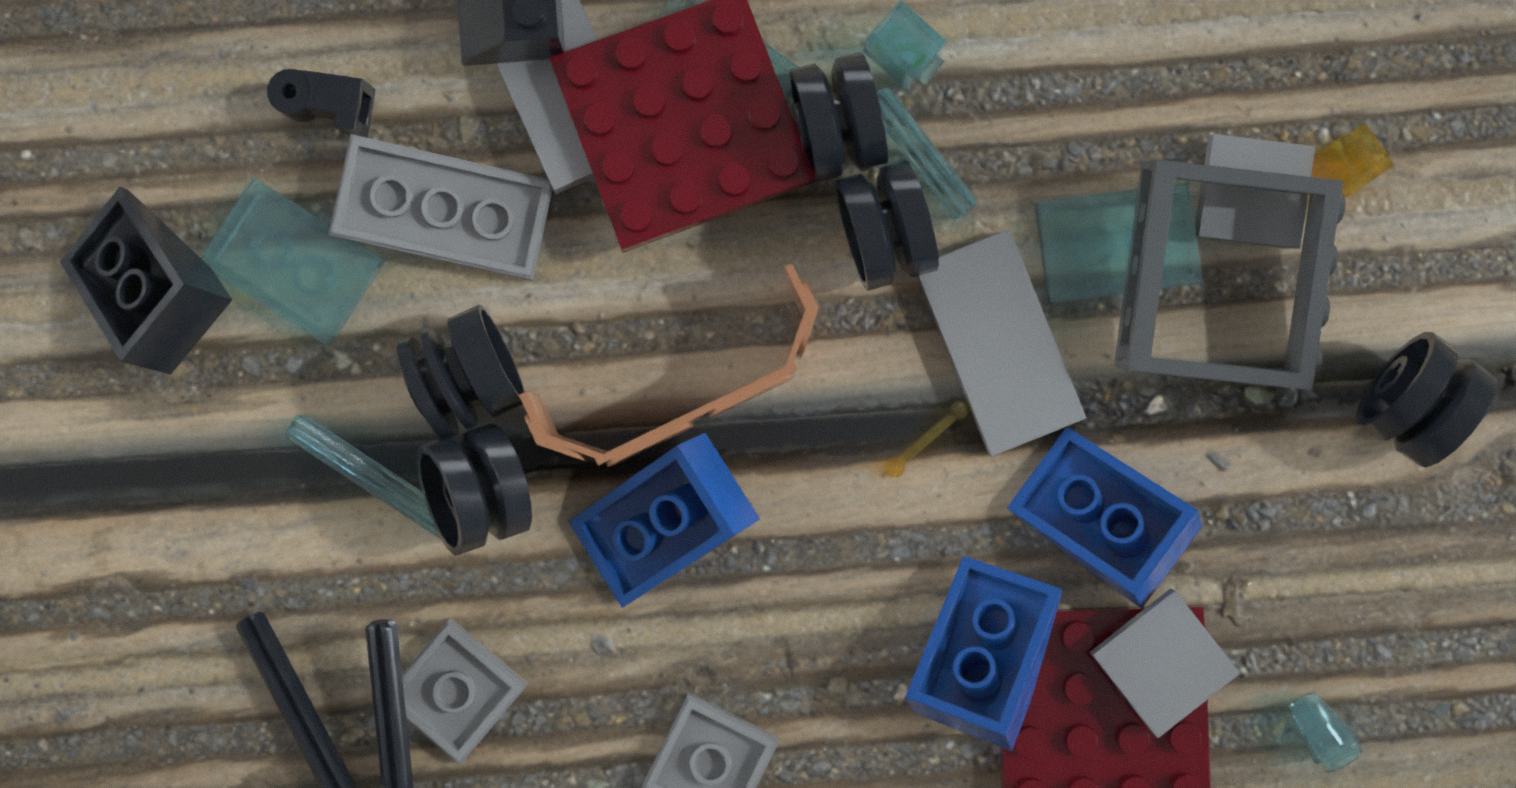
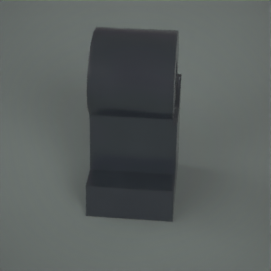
(311, 94)

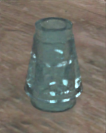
(1325, 733)

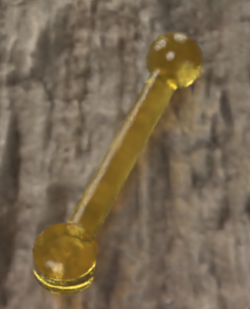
(895, 466)

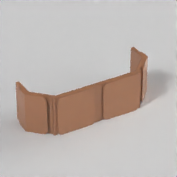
(546, 434)

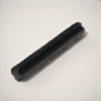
(293, 702)
(389, 704)

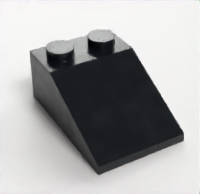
(143, 285)

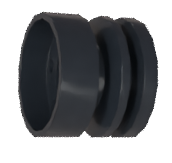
(452, 376)

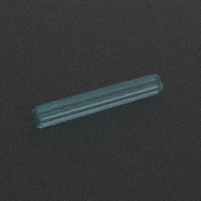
(361, 470)

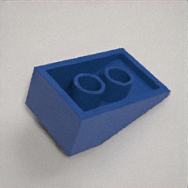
(1106, 516)
(663, 519)
(985, 652)

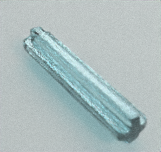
(924, 156)

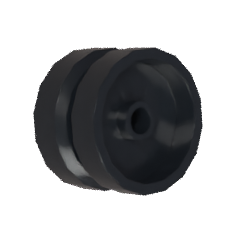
(845, 116)
(895, 223)
(1427, 399)
(474, 488)

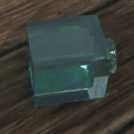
(906, 47)

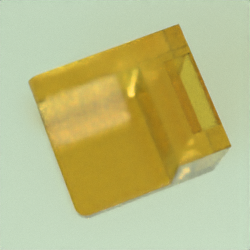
(1353, 159)

